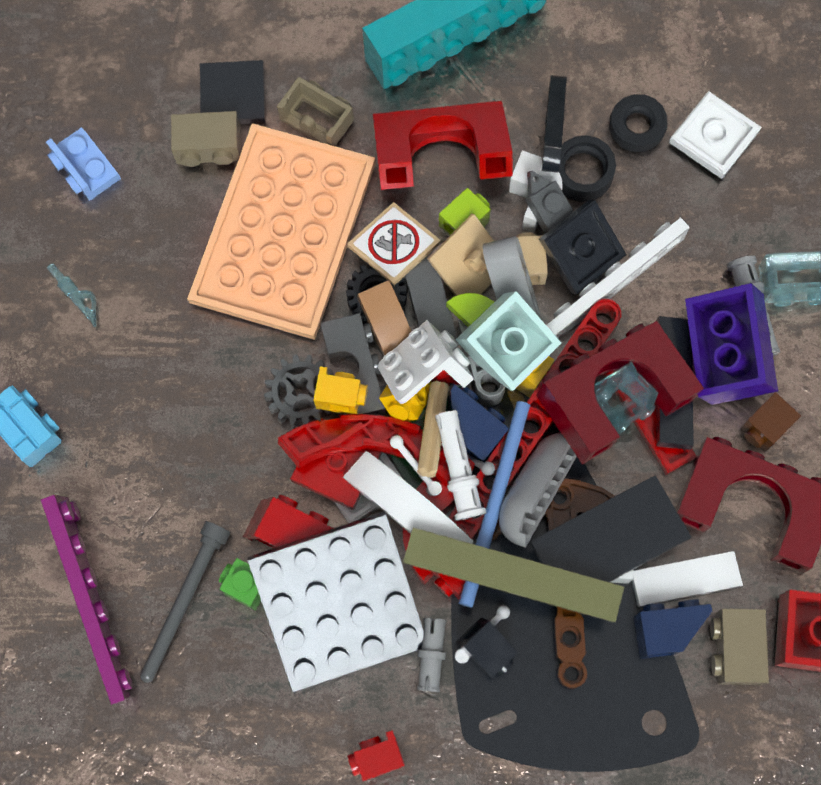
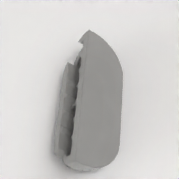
(535, 488)

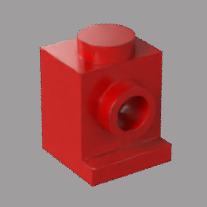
(376, 757)

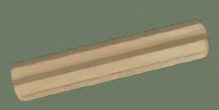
(431, 435)

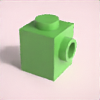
(239, 584)

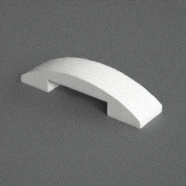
(400, 499)

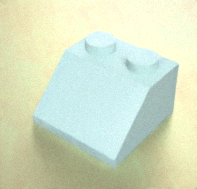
(508, 340)

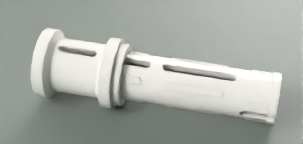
(462, 482)

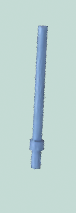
(498, 491)

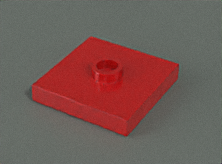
(326, 476)

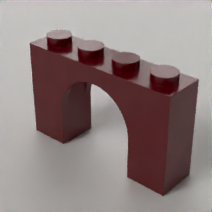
(571, 394)
(722, 465)

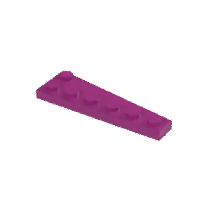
(62, 521)

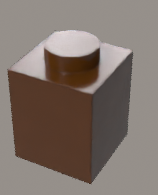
(769, 422)

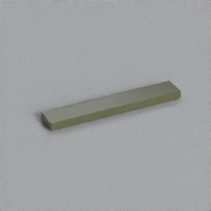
(513, 575)

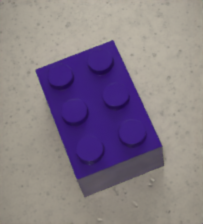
(731, 344)

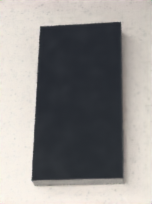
(615, 534)

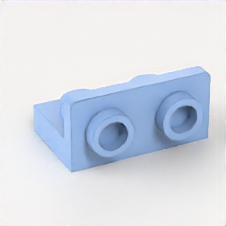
(84, 162)

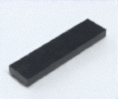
(677, 427)

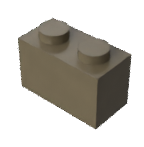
(205, 138)
(740, 647)

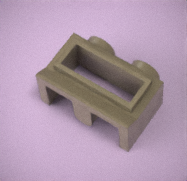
(315, 95)

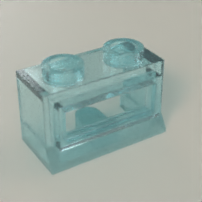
(789, 293)
(639, 404)

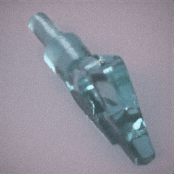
(74, 294)

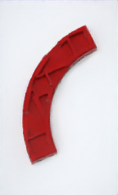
(356, 433)

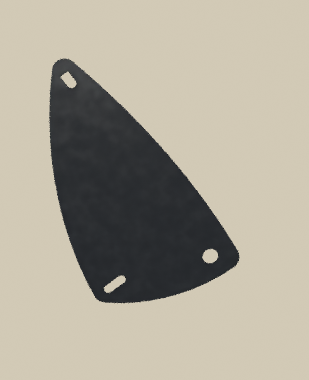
(559, 726)

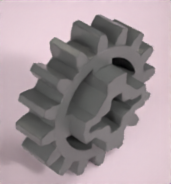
(292, 402)

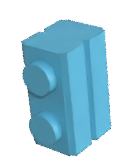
(24, 428)

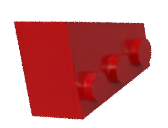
(280, 523)

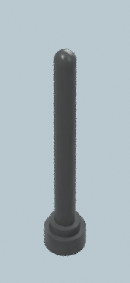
(211, 539)

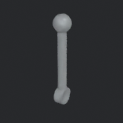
(486, 467)

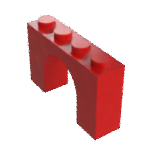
(475, 125)

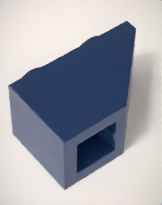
(479, 426)
(670, 630)

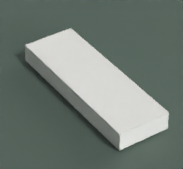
(686, 579)

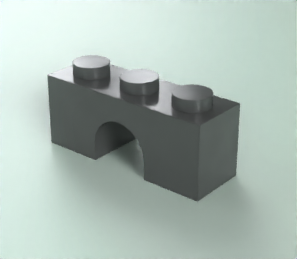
(348, 341)

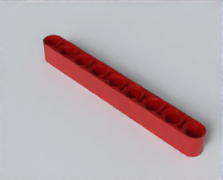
(589, 329)

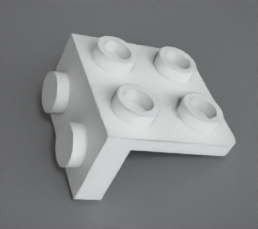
(421, 359)

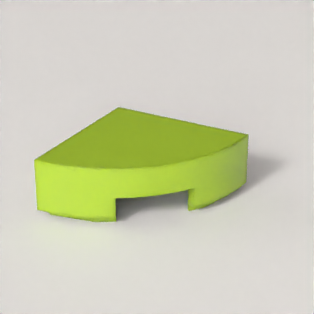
(468, 306)

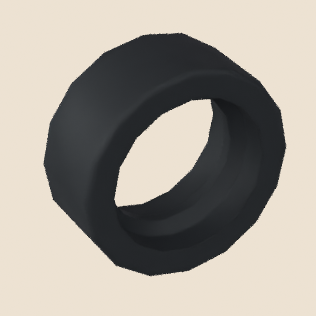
(596, 148)

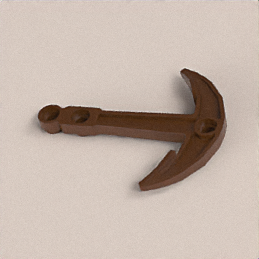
(579, 499)

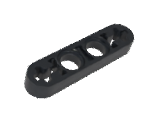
(554, 124)

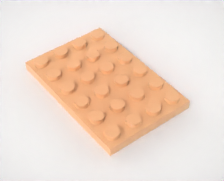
(282, 231)

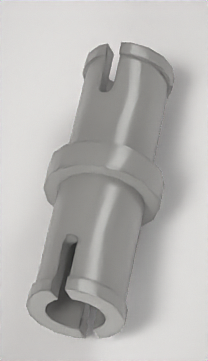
(431, 655)

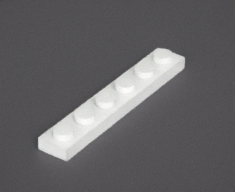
(618, 276)

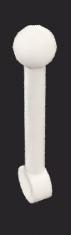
(433, 488)
(502, 613)

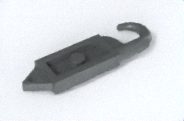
(547, 203)

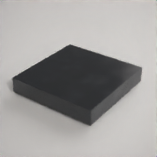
(234, 87)
(582, 246)

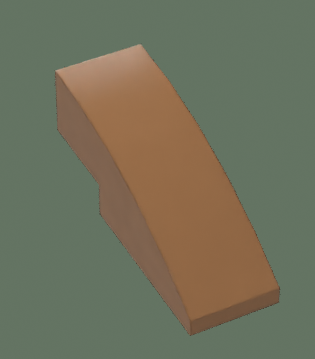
(384, 316)

